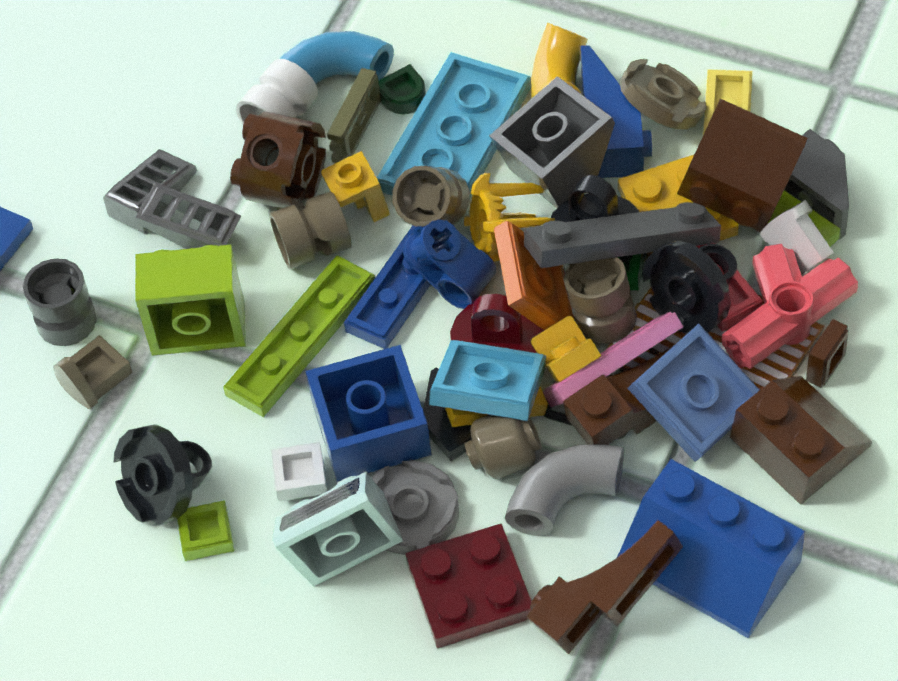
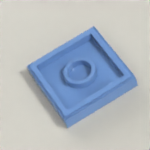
(694, 392)

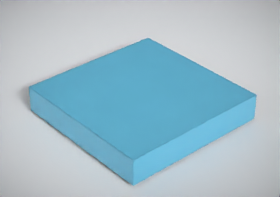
(488, 380)

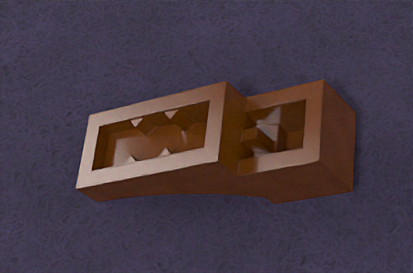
(607, 408)
(571, 608)

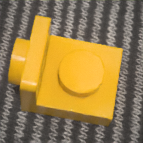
(355, 182)
(565, 348)

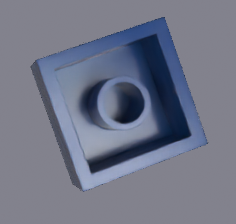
(369, 412)

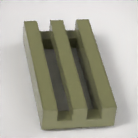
(354, 115)

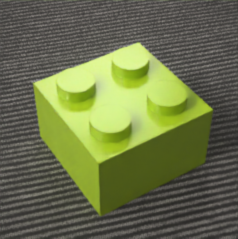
(190, 299)

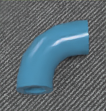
(341, 54)

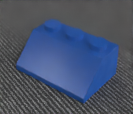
(731, 552)

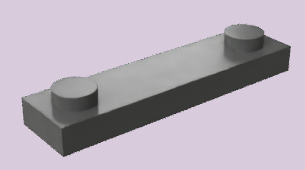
(620, 235)

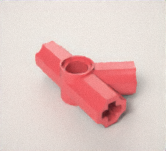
(789, 304)

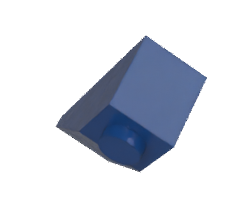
(628, 141)

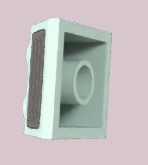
(336, 529)

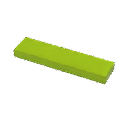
(298, 336)

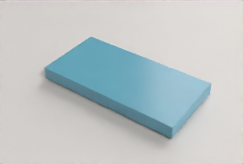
(456, 119)

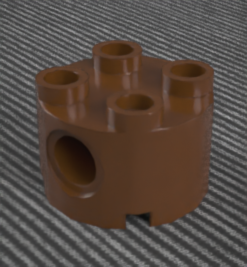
(279, 160)

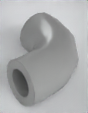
(559, 479)

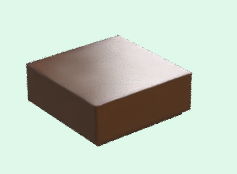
(827, 353)

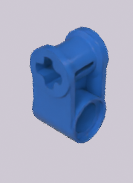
(451, 263)

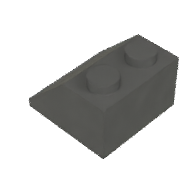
(555, 140)

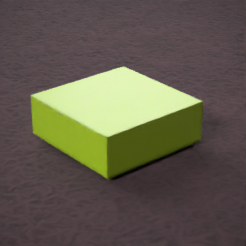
(205, 531)

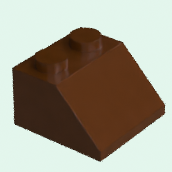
(742, 165)
(797, 436)

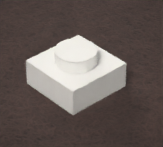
(298, 471)

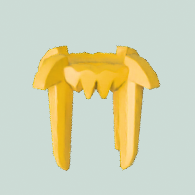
(487, 209)

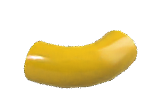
(556, 56)

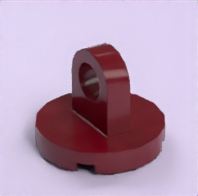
(494, 324)

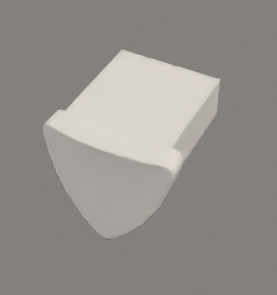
(798, 232)

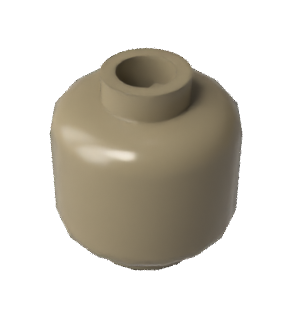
(502, 445)

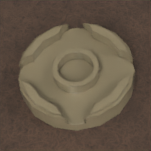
(662, 94)

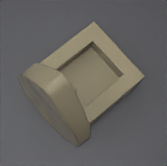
(92, 371)

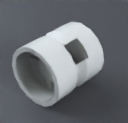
(282, 90)

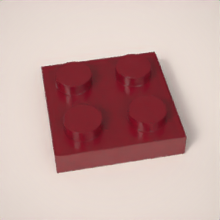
(469, 585)

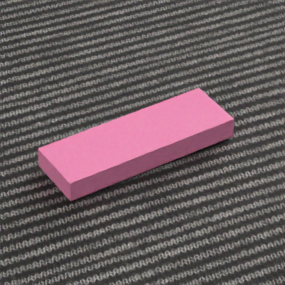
(615, 357)

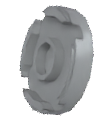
(420, 502)

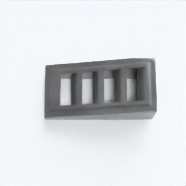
(120, 197)
(207, 213)

